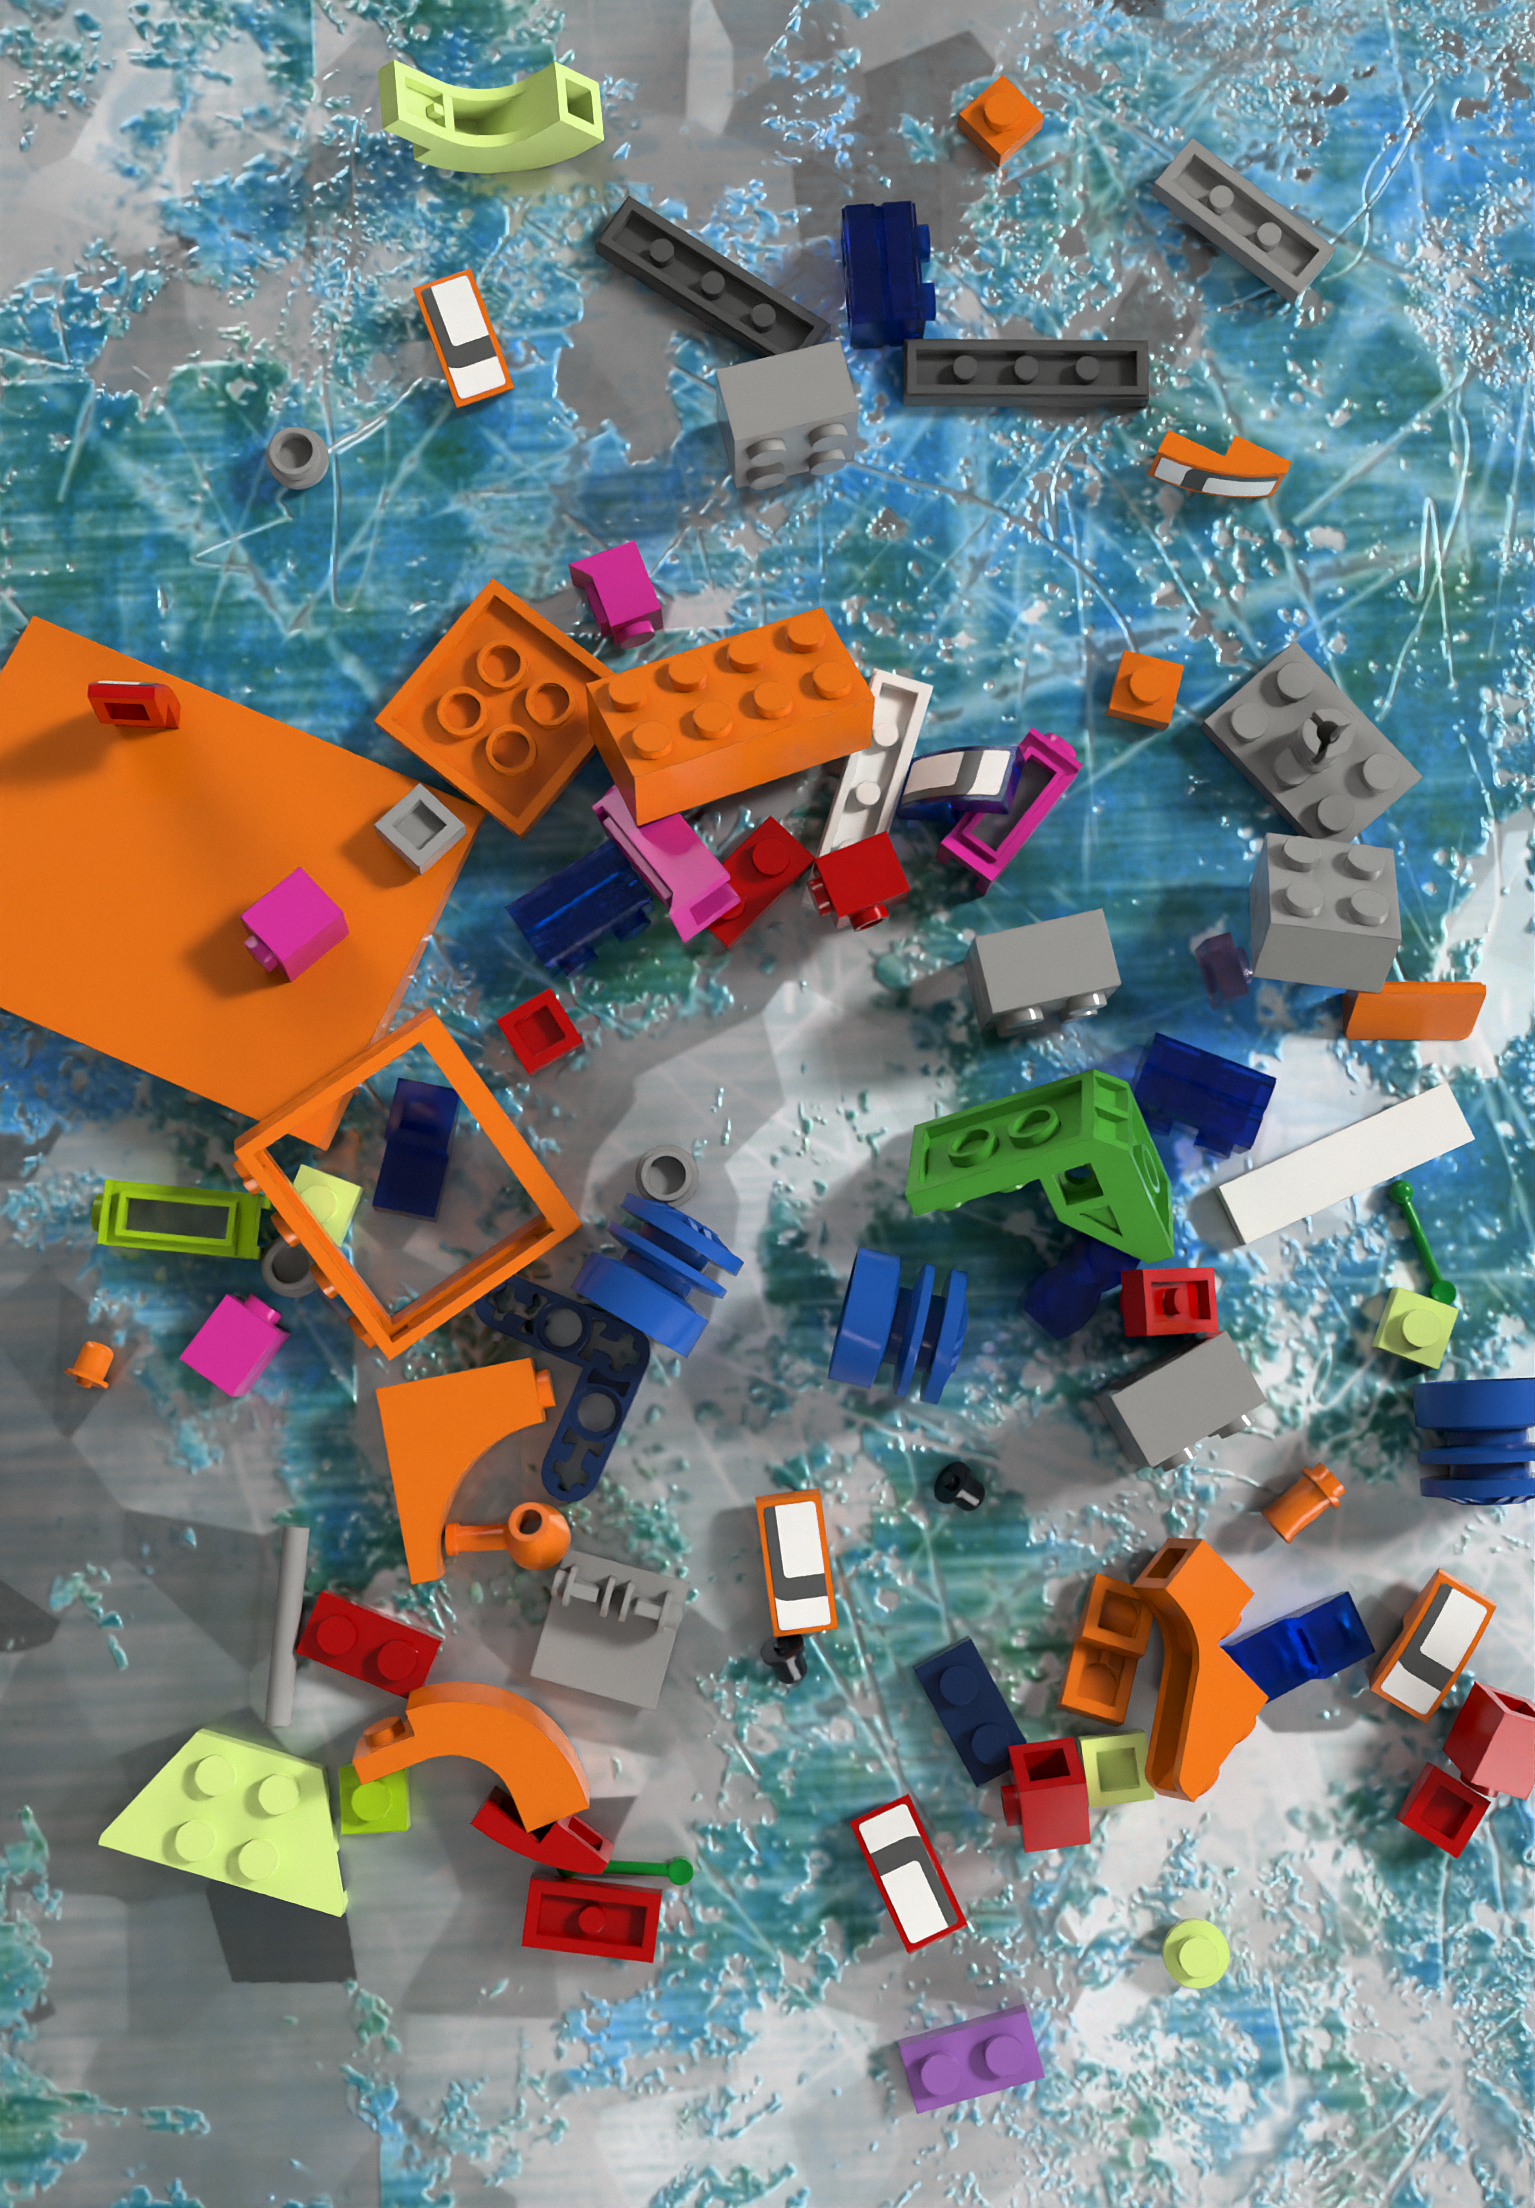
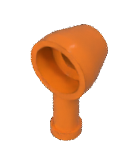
(530, 1551)

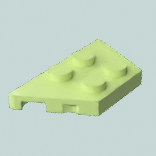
(240, 1820)

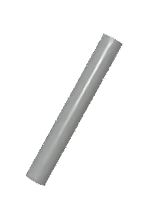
(287, 1625)

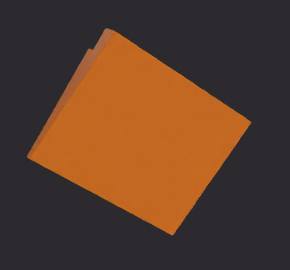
(148, 847)

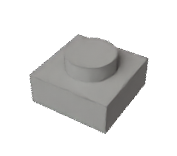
(420, 829)

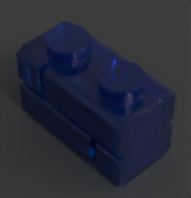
(884, 275)
(583, 910)
(1200, 1096)

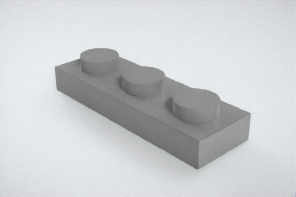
(1243, 221)

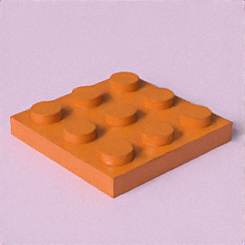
(500, 709)

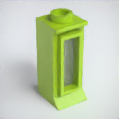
(179, 1219)

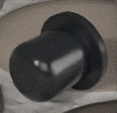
(959, 1487)
(785, 1657)

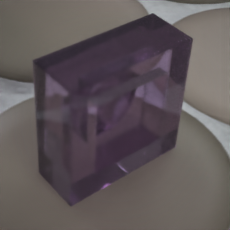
(1223, 970)

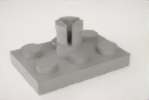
(1310, 749)

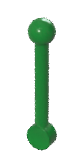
(1440, 1290)
(678, 1870)

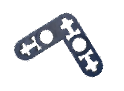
(595, 1377)

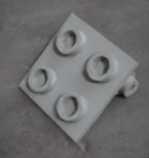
(609, 1629)

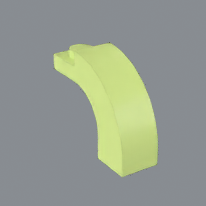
(492, 129)

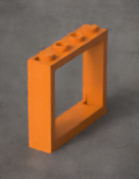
(332, 1268)

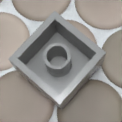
(787, 415)
(1324, 913)
(1042, 972)
(1180, 1400)

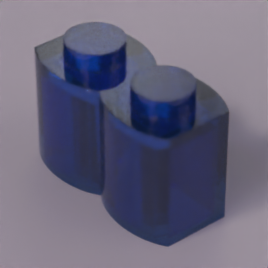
(1068, 1294)

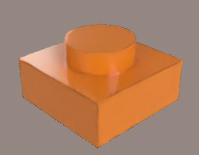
(1000, 121)
(1145, 690)

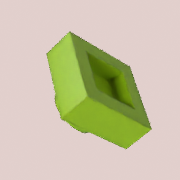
(375, 1806)

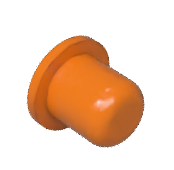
(91, 1365)

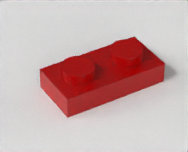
(760, 875)
(1168, 1301)
(369, 1644)
(592, 1917)

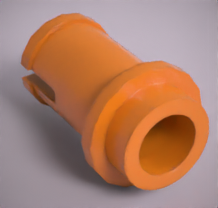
(1304, 1502)

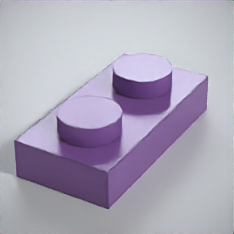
(971, 2058)

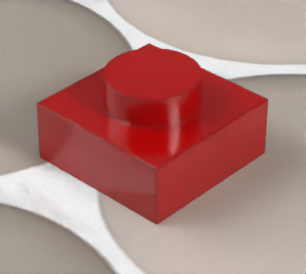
(540, 1032)
(1442, 1810)

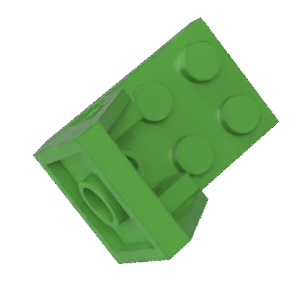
(1040, 1135)

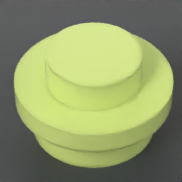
(1195, 1953)

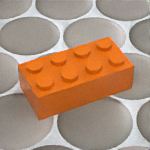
(730, 715)

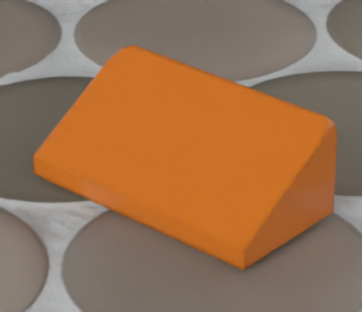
(1413, 1011)

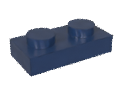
(970, 1709)

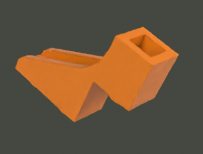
(1203, 1695)

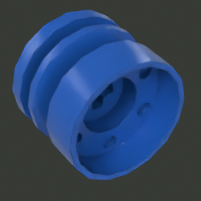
(658, 1273)
(899, 1326)
(1485, 1439)

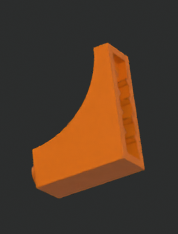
(437, 1435)

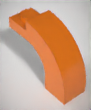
(488, 1727)

